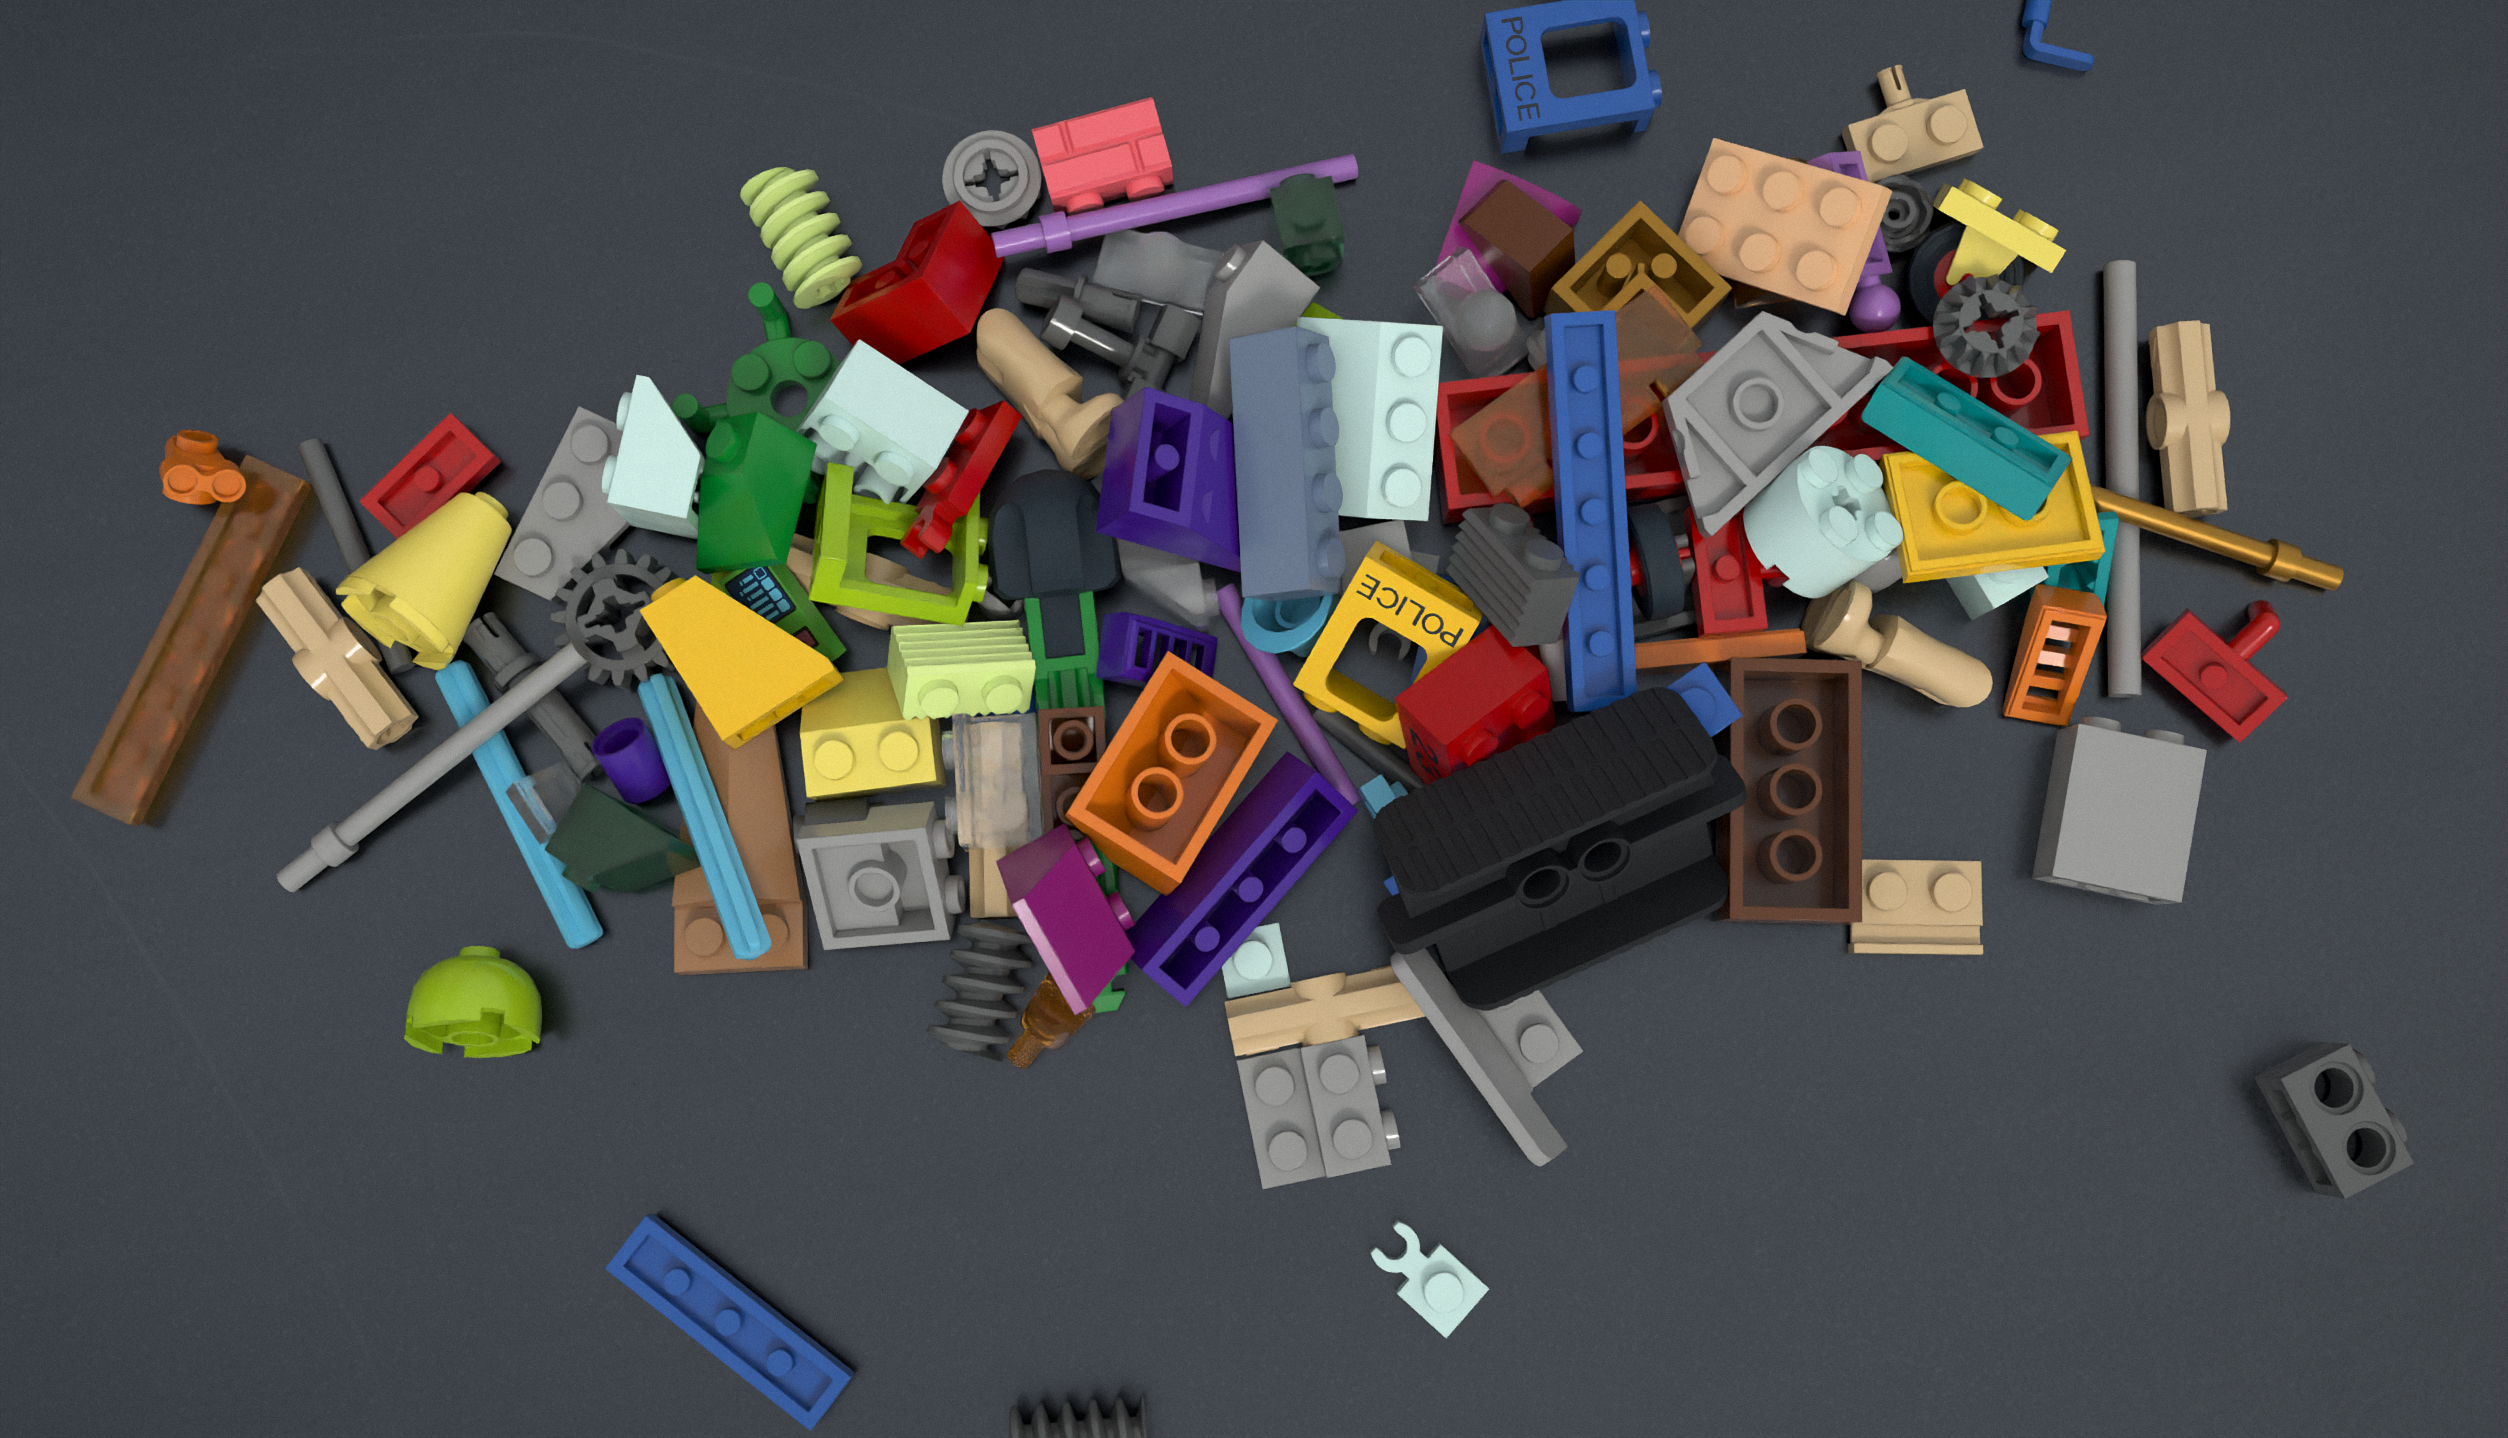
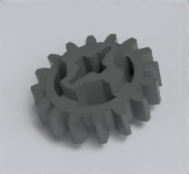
(597, 625)

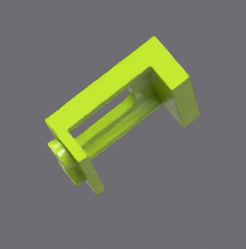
(840, 550)

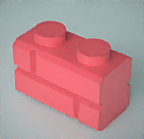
(1104, 157)

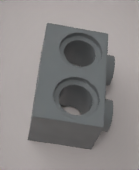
(2321, 1130)

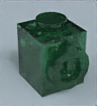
(1307, 223)

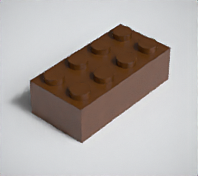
(1799, 751)

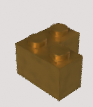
(1633, 259)

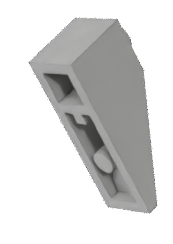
(1252, 295)

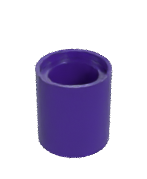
(631, 760)

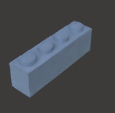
(1286, 465)

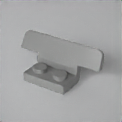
(1499, 1049)

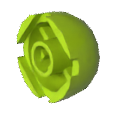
(476, 1005)

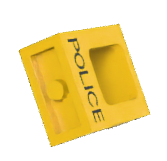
(1408, 602)

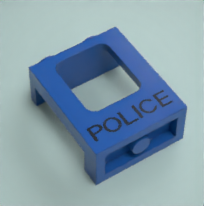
(1519, 76)

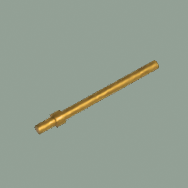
(2271, 558)

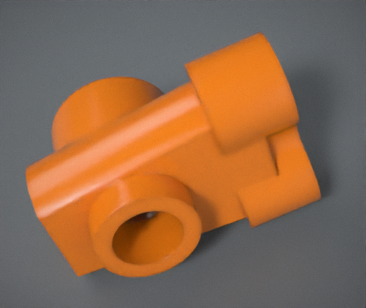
(197, 470)

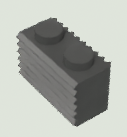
(1513, 574)

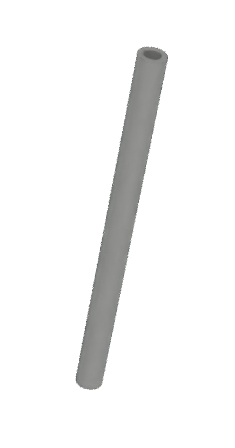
(2122, 475)

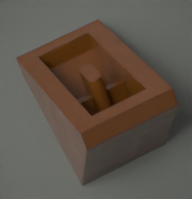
(1521, 243)

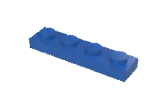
(730, 1321)

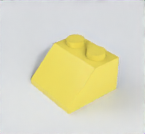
(863, 745)

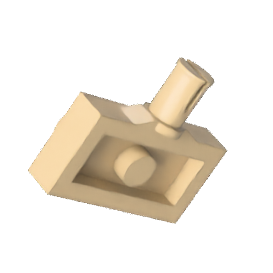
(1913, 131)

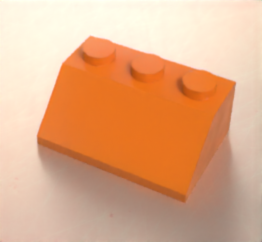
(1169, 773)

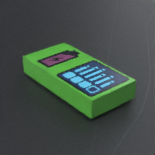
(782, 601)

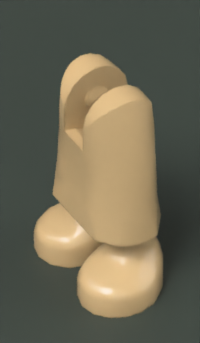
(1045, 392)
(1893, 648)

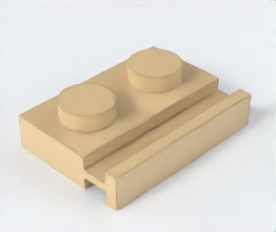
(1919, 908)

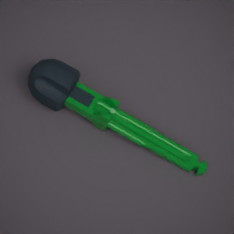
(1054, 561)

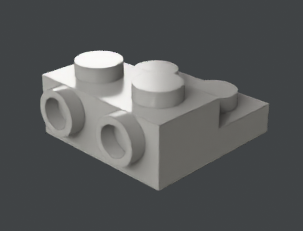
(882, 878)
(1317, 1111)

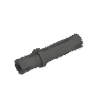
(550, 713)

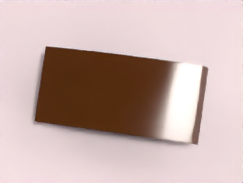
(1068, 753)

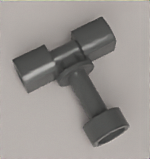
(1142, 361)

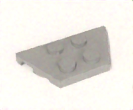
(1758, 411)

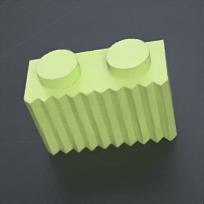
(960, 669)

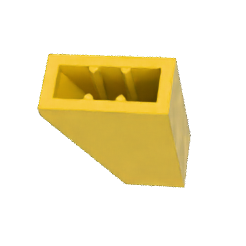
(735, 660)

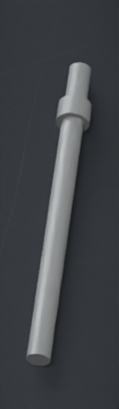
(340, 840)

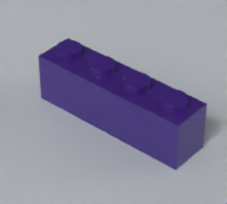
(1238, 877)

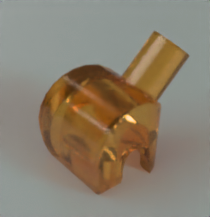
(1046, 1023)

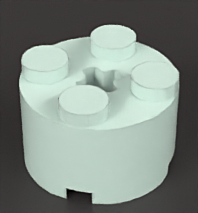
(1822, 521)

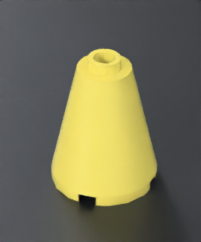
(430, 579)

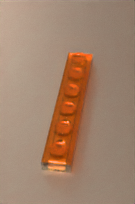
(191, 643)

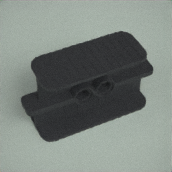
(1560, 849)

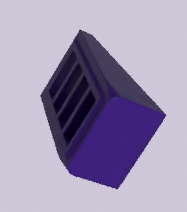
(1120, 643)

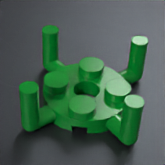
(766, 372)

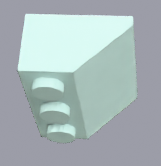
(1384, 414)

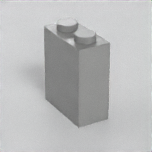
(2120, 812)

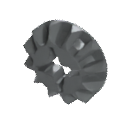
(1976, 352)

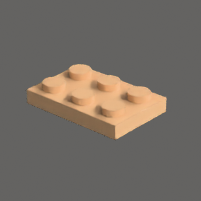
(1783, 224)

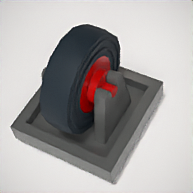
(1660, 567)

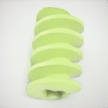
(800, 236)

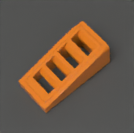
(2060, 616)

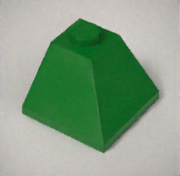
(750, 493)

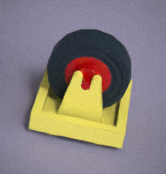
(1976, 246)

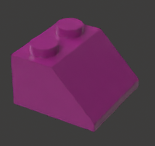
(1068, 913)

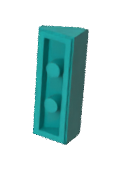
(1965, 438)

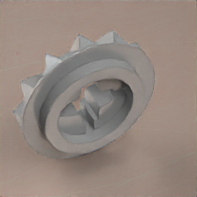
(1011, 158)

